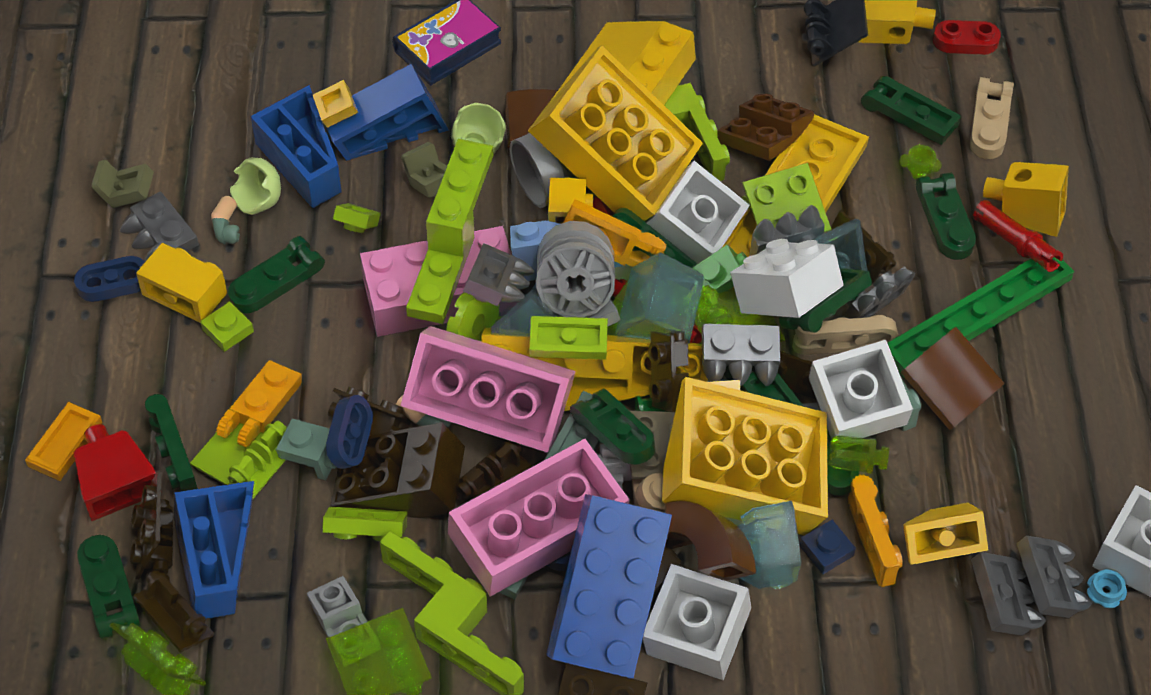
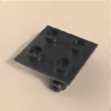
(834, 27)

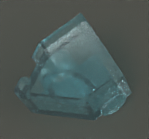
(774, 544)

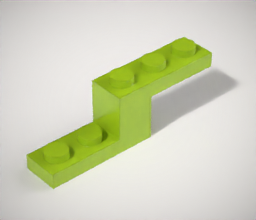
(691, 112)
(450, 231)
(452, 615)

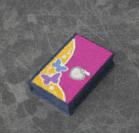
(447, 40)

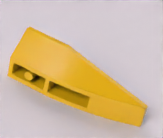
(623, 373)

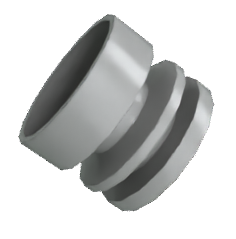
(535, 167)
(572, 251)

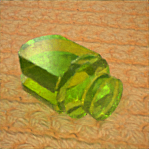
(857, 454)

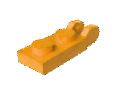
(621, 235)
(260, 402)
(874, 531)

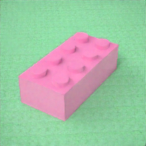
(393, 271)
(487, 388)
(529, 516)

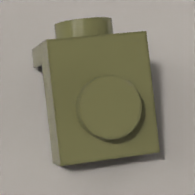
(424, 169)
(124, 185)

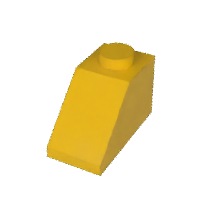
(945, 533)

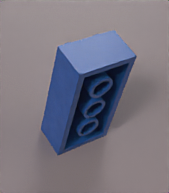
(609, 586)

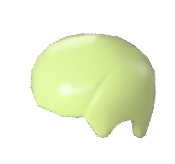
(479, 124)
(257, 186)

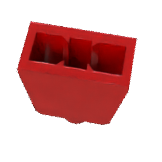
(111, 471)

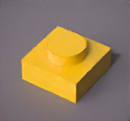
(335, 103)

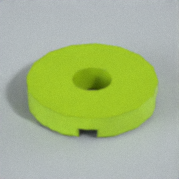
(472, 317)

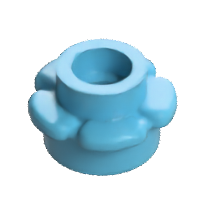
(1110, 580)

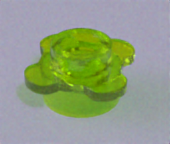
(920, 161)

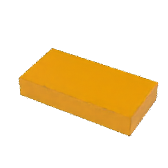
(56, 448)

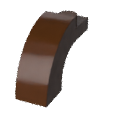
(718, 541)

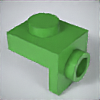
(718, 266)

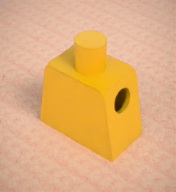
(894, 20)
(1032, 195)

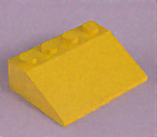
(650, 50)
(616, 136)
(746, 453)

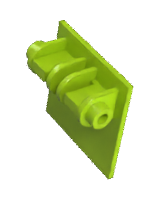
(783, 192)
(235, 464)

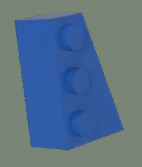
(387, 112)
(299, 146)
(212, 544)

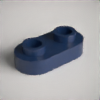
(109, 277)
(349, 432)

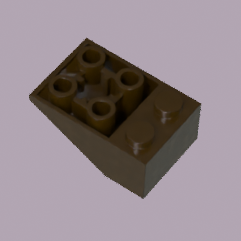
(404, 472)

